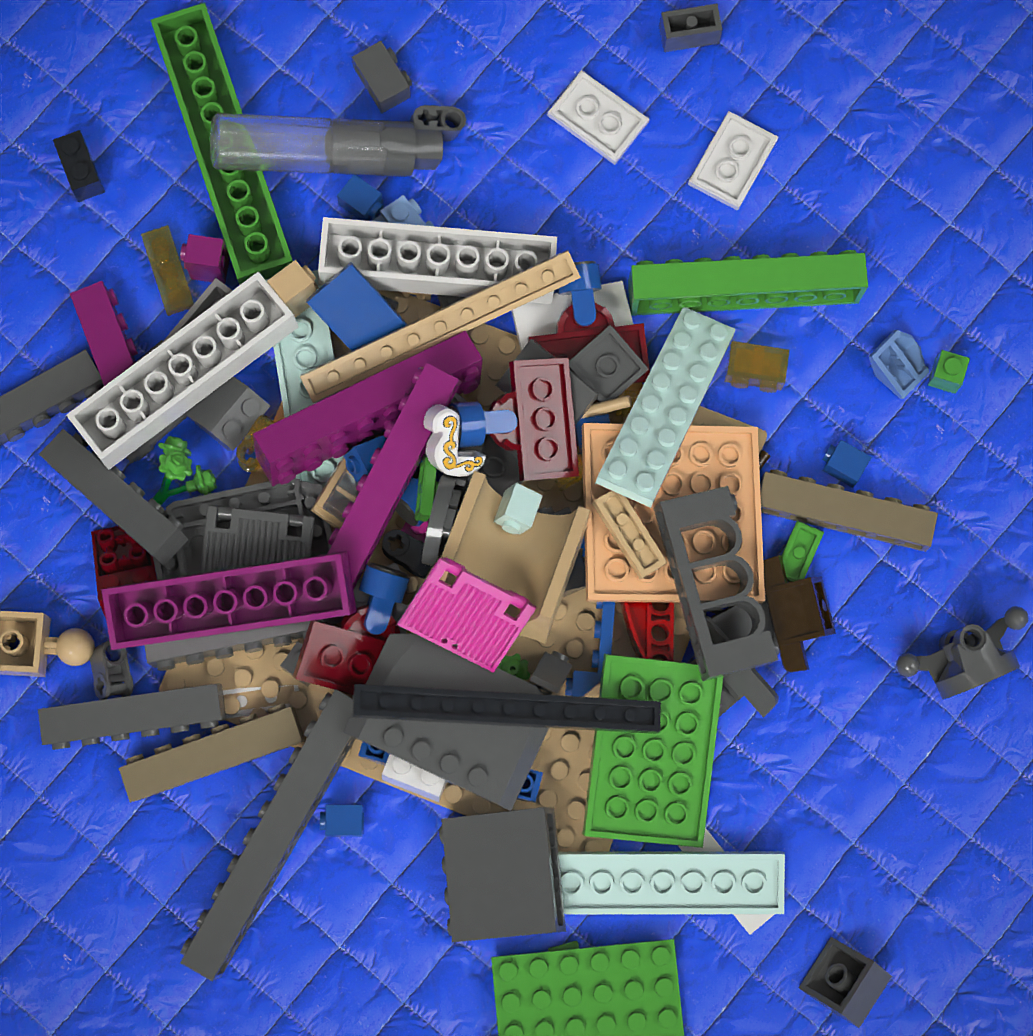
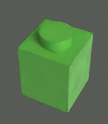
(948, 371)

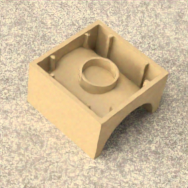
(529, 563)

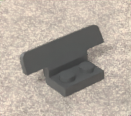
(744, 683)

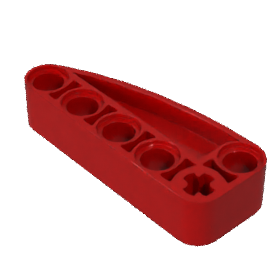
(639, 621)

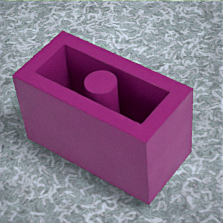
(205, 258)

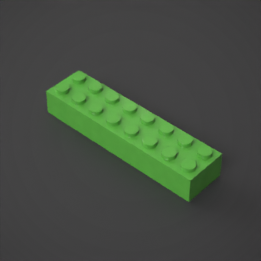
(747, 283)

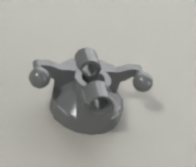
(970, 658)

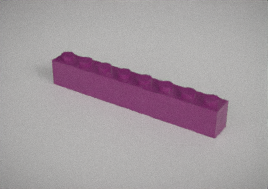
(391, 469)

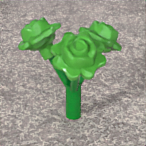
(178, 466)

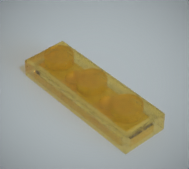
(167, 270)

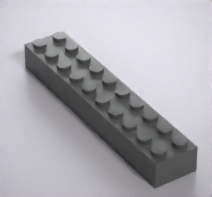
(272, 841)

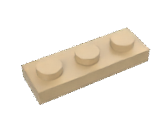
(629, 533)

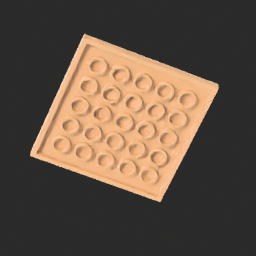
(705, 461)

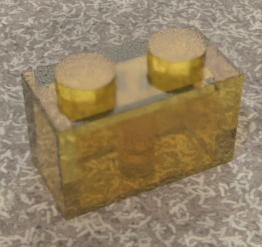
(756, 366)

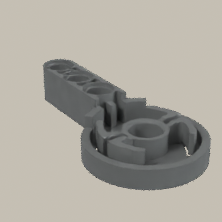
(444, 512)

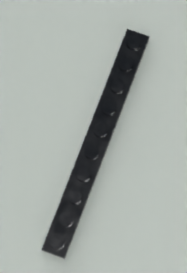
(506, 709)

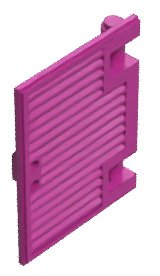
(466, 615)

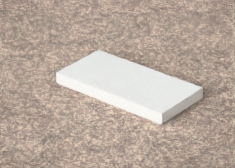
(542, 319)

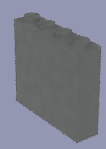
(502, 874)

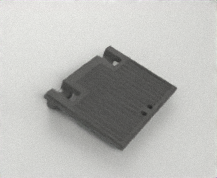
(252, 538)

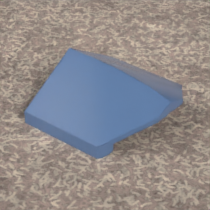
(899, 363)

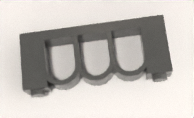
(715, 509)

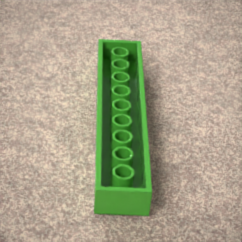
(202, 90)

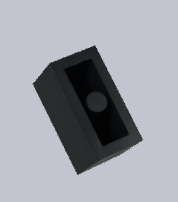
(78, 166)

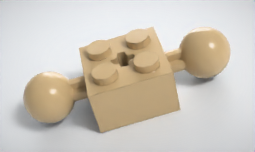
(33, 630)

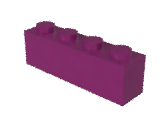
(104, 330)

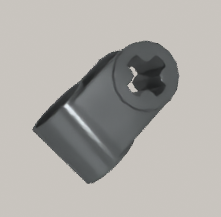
(111, 673)

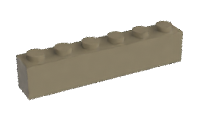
(847, 511)
(211, 754)

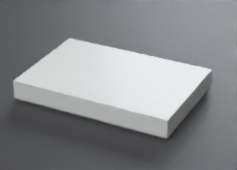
(598, 117)
(733, 160)

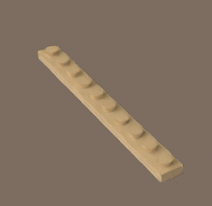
(440, 326)

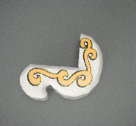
(443, 444)

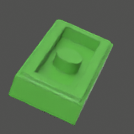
(426, 490)
(800, 550)

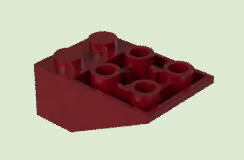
(119, 560)

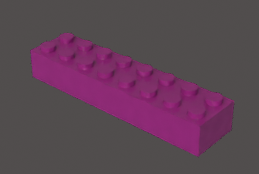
(357, 412)
(229, 600)

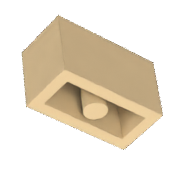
(294, 286)

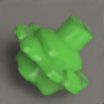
(515, 666)

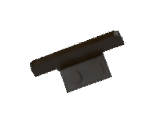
(797, 612)

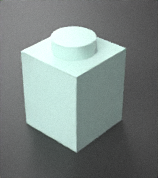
(517, 509)

